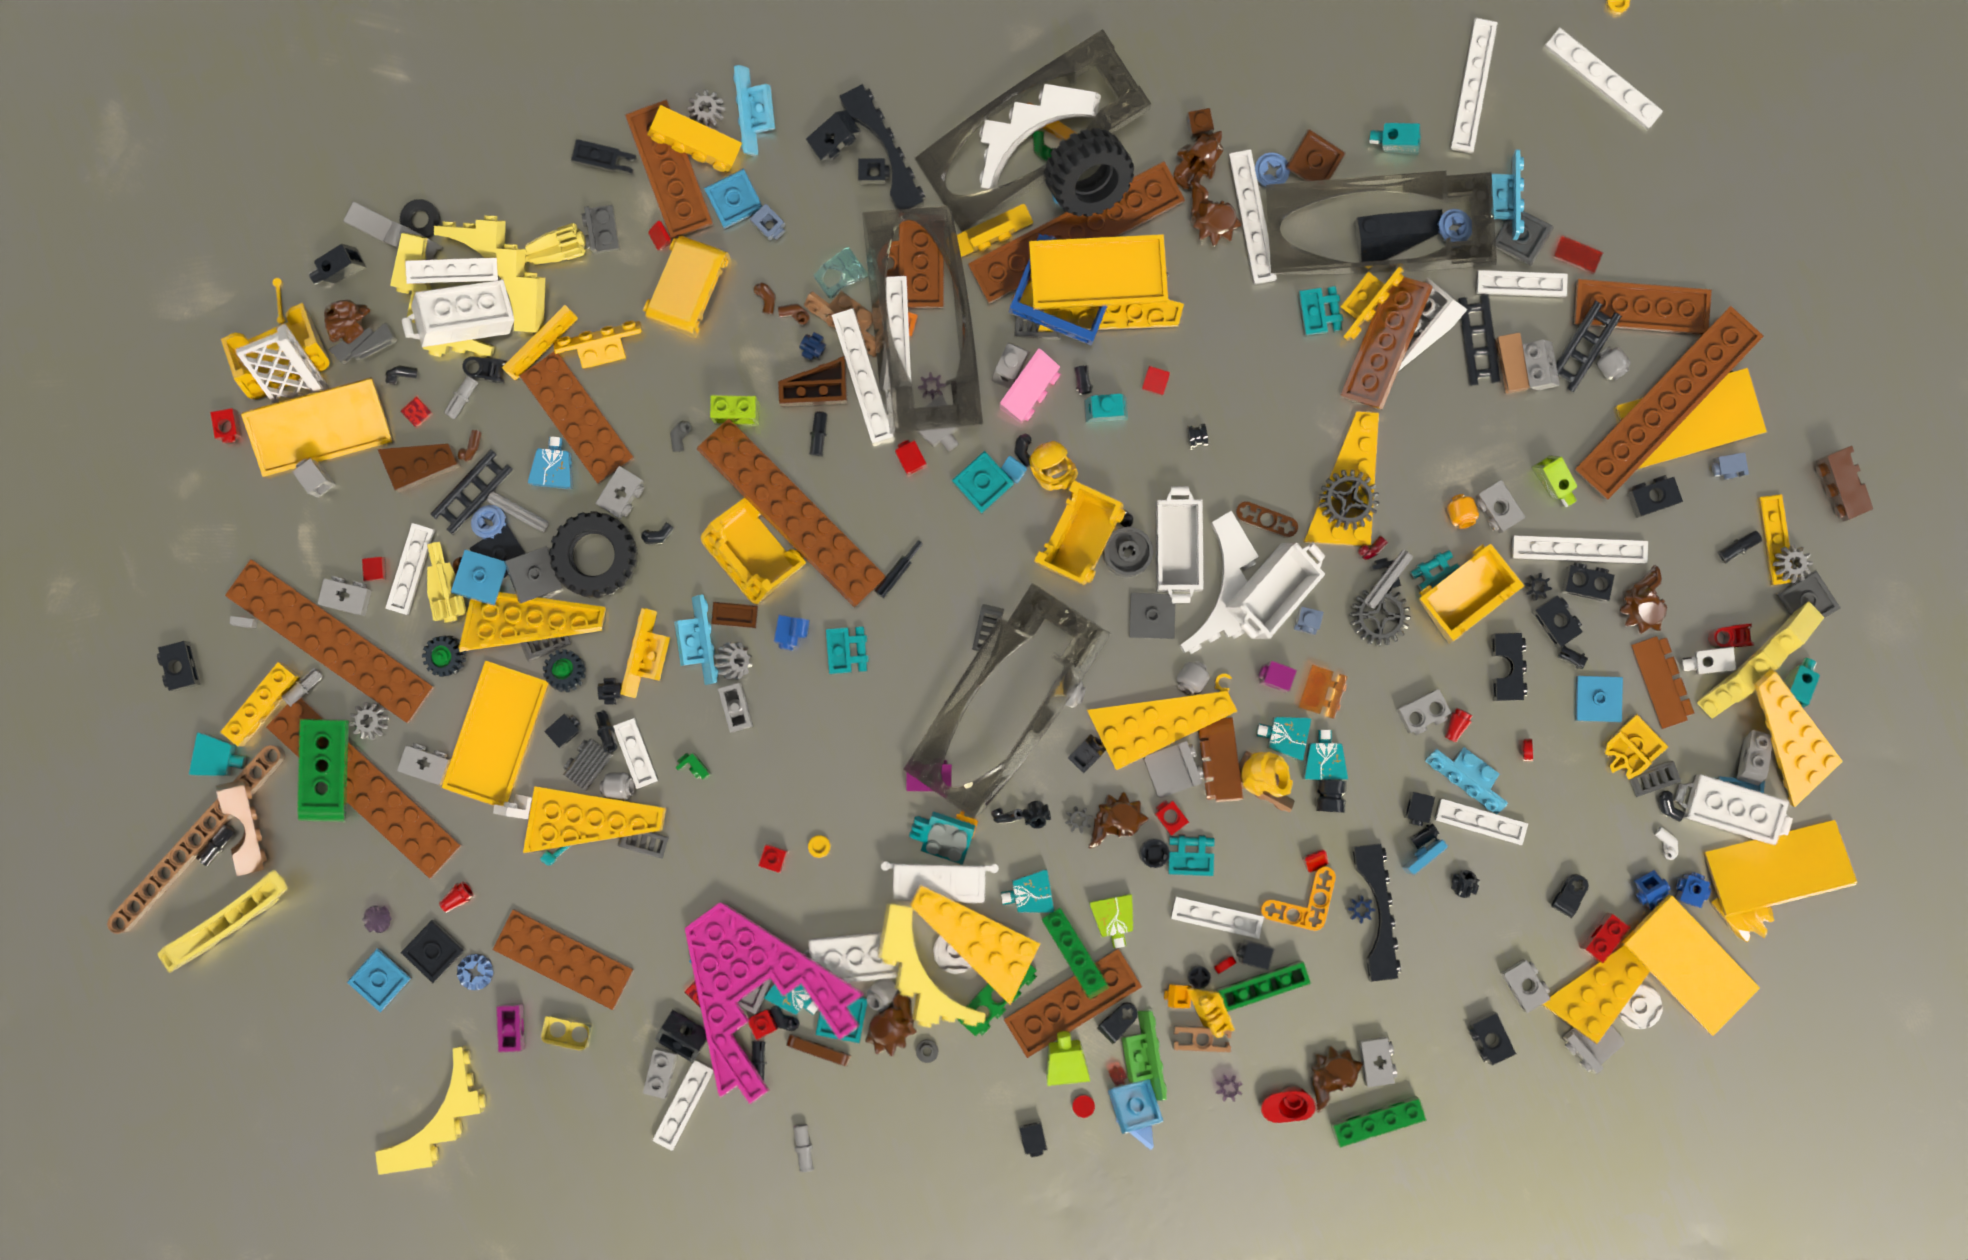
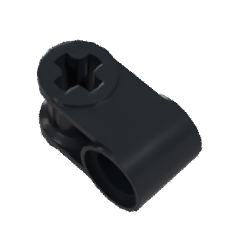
(486, 369)
(1567, 899)
(1115, 1025)

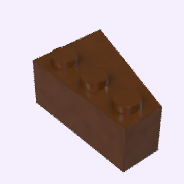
(816, 386)
(418, 464)
(1844, 484)

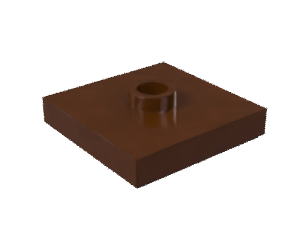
(1315, 158)

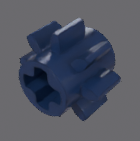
(812, 346)
(1366, 914)

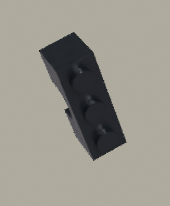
(1511, 648)

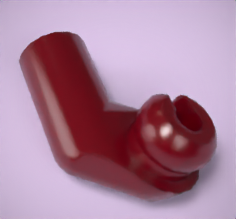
(1372, 551)

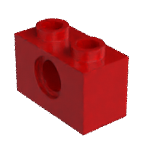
(1605, 937)

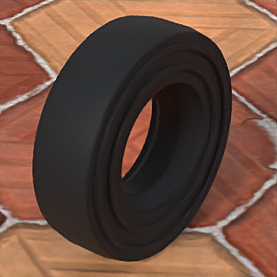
(420, 205)

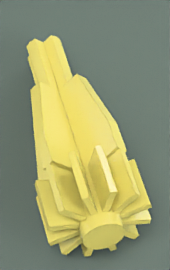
(557, 245)
(440, 581)

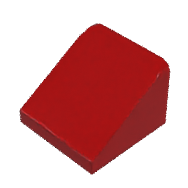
(659, 235)
(1156, 380)
(374, 569)
(1315, 860)

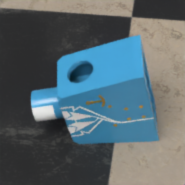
(552, 466)

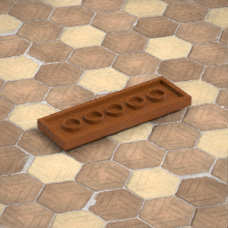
(669, 176)
(1646, 306)
(1386, 343)
(576, 417)
(563, 959)
(1069, 1006)

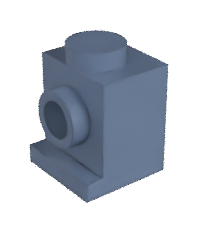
(765, 215)
(1730, 465)
(1308, 620)

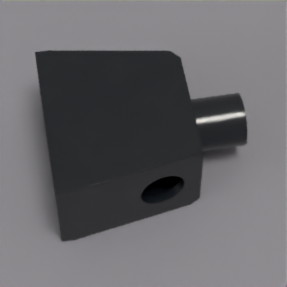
(337, 264)

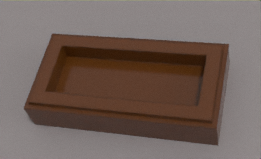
(734, 615)

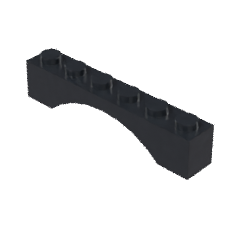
(861, 109)
(1381, 959)

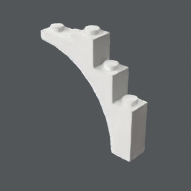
(1025, 119)
(1235, 553)

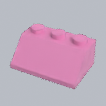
(1030, 387)

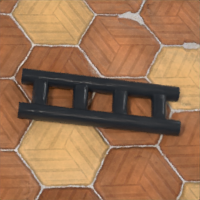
(1598, 341)
(1489, 350)
(457, 492)

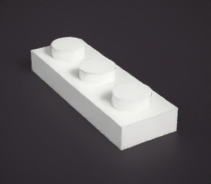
(635, 753)

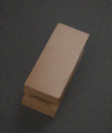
(1512, 363)
(1196, 1047)

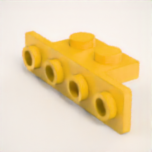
(997, 228)
(1365, 299)
(599, 346)
(646, 654)

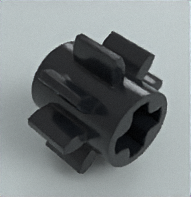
(1531, 585)
(609, 691)
(1036, 814)
(1465, 884)

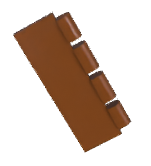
(1662, 689)
(1221, 761)

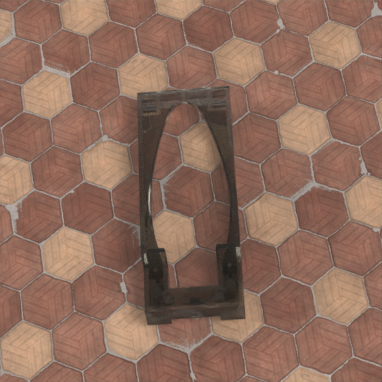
(1092, 52)
(1476, 188)
(893, 379)
(1000, 643)

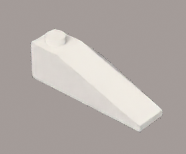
(1437, 318)

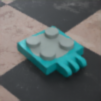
(943, 836)

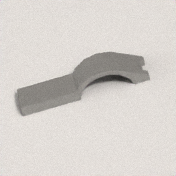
(383, 228)

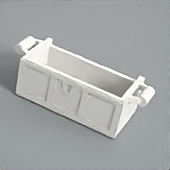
(460, 313)
(1179, 545)
(1276, 589)
(1735, 809)
(952, 882)
(852, 957)

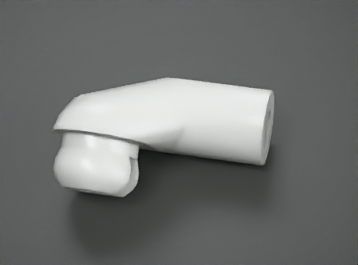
(1670, 843)

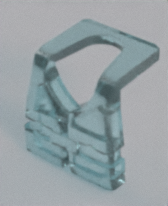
(850, 271)

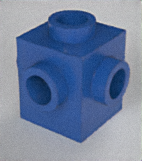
(1651, 889)
(1685, 889)

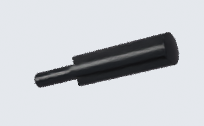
(897, 571)

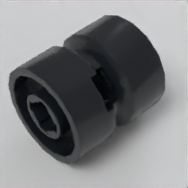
(1331, 796)
(1154, 853)

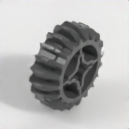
(1367, 508)
(1380, 626)

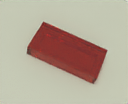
(1577, 254)

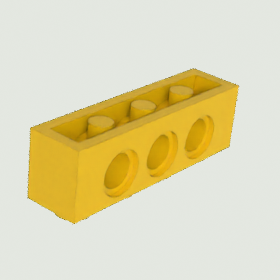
(260, 704)

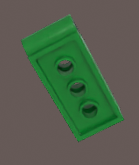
(312, 803)

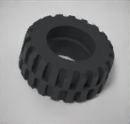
(1075, 157)
(565, 542)

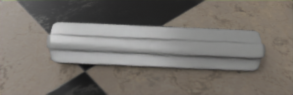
(517, 511)
(1388, 578)

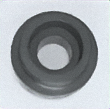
(924, 1044)

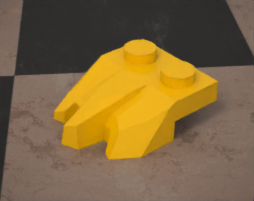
(1635, 747)
(1746, 922)

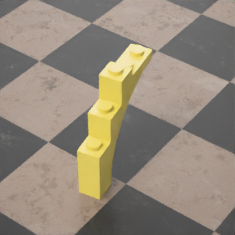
(412, 249)
(524, 288)
(1769, 656)
(224, 923)
(930, 1002)
(444, 1127)

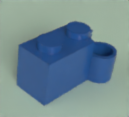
(789, 632)

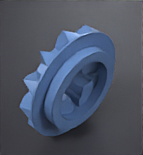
(1274, 160)
(1457, 217)
(492, 513)
(484, 967)

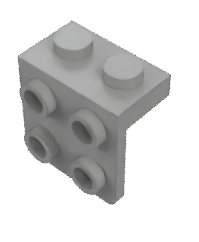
(1174, 769)
(1591, 1054)

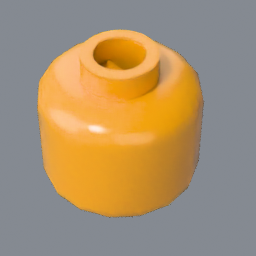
(1463, 511)

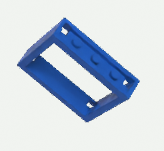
(1048, 320)

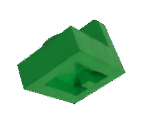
(697, 767)

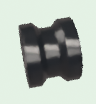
(1197, 435)
(1201, 975)

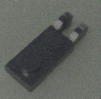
(601, 156)

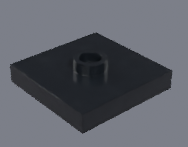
(502, 547)
(432, 951)

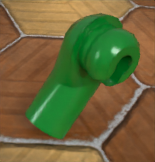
(1039, 147)

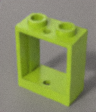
(735, 407)

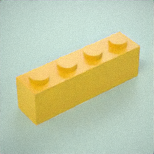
(694, 139)

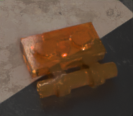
(1316, 690)

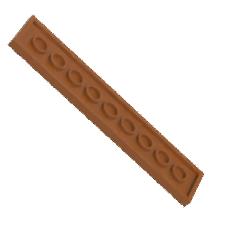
(1148, 197)
(1669, 402)
(791, 512)
(329, 641)
(377, 798)

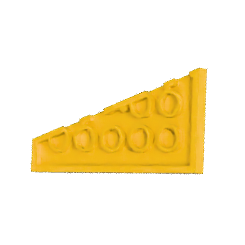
(1122, 316)
(1358, 455)
(527, 621)
(1145, 727)
(1796, 741)
(574, 818)
(986, 945)
(1599, 994)

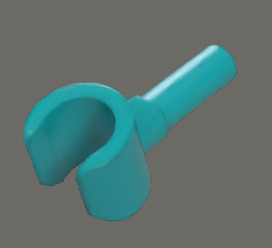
(549, 858)

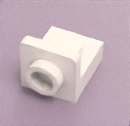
(518, 809)

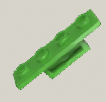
(1143, 1055)

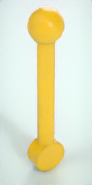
(278, 283)

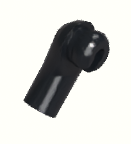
(400, 371)
(1021, 448)
(657, 537)
(1667, 806)
(1009, 817)
(784, 1021)

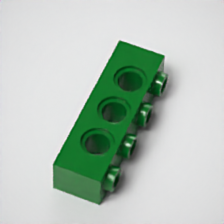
(1075, 953)
(1264, 986)
(996, 1008)
(1378, 1121)

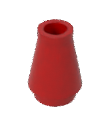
(1458, 724)
(456, 896)

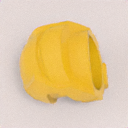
(1051, 459)
(1260, 771)

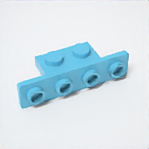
(754, 109)
(1507, 195)
(695, 641)
(1470, 775)

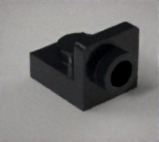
(1384, 563)
(1087, 753)

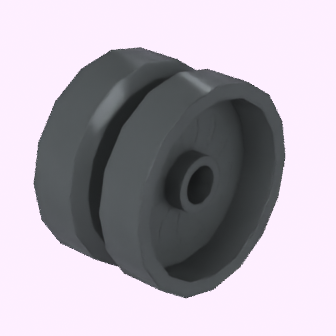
(1131, 539)

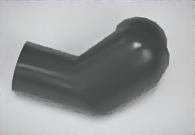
(678, 434)

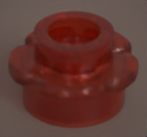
(1117, 1075)

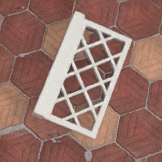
(292, 352)

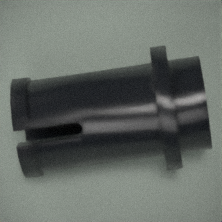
(1083, 380)
(1574, 658)
(1425, 836)

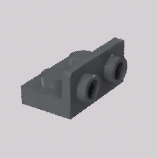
(601, 229)

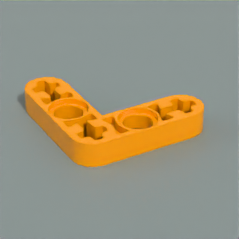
(1305, 913)

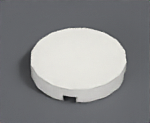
(948, 958)
(1642, 1009)

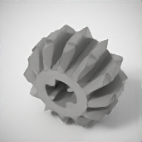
(712, 103)
(1800, 562)
(733, 660)
(363, 715)

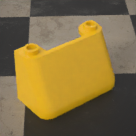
(686, 285)
(302, 329)
(1081, 534)
(750, 551)
(1470, 592)

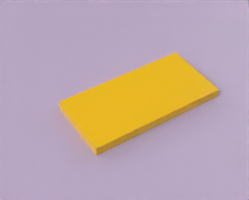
(1098, 271)
(1721, 418)
(317, 426)
(495, 734)
(1766, 875)
(1690, 964)

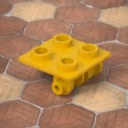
(1211, 1011)

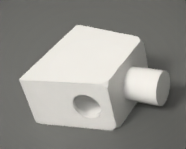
(1721, 661)

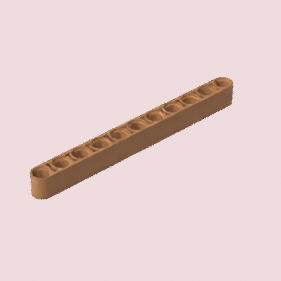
(186, 844)

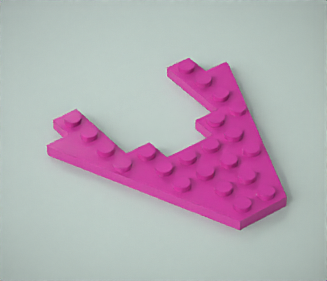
(732, 960)

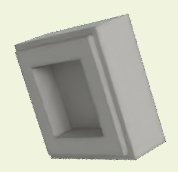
(243, 622)

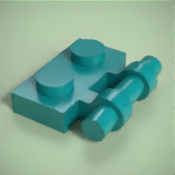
(1313, 310)
(1424, 569)
(839, 650)
(1191, 863)

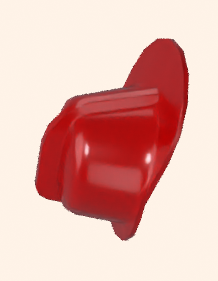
(1288, 1106)

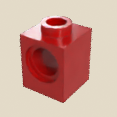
(219, 418)
(910, 457)
(1180, 820)
(773, 858)
(762, 1024)

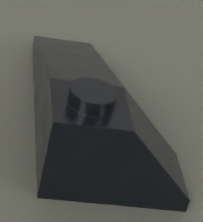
(1390, 234)

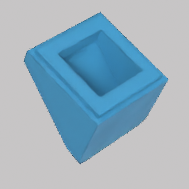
(1014, 469)

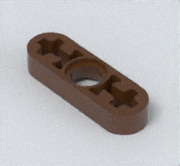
(1280, 530)
(818, 1050)

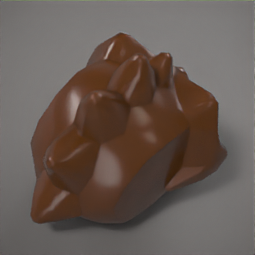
(1198, 159)
(1212, 218)
(344, 320)
(1643, 604)
(1117, 818)
(892, 1027)
(1333, 1074)

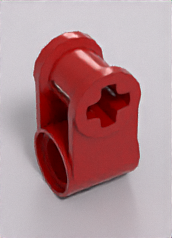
(1735, 636)

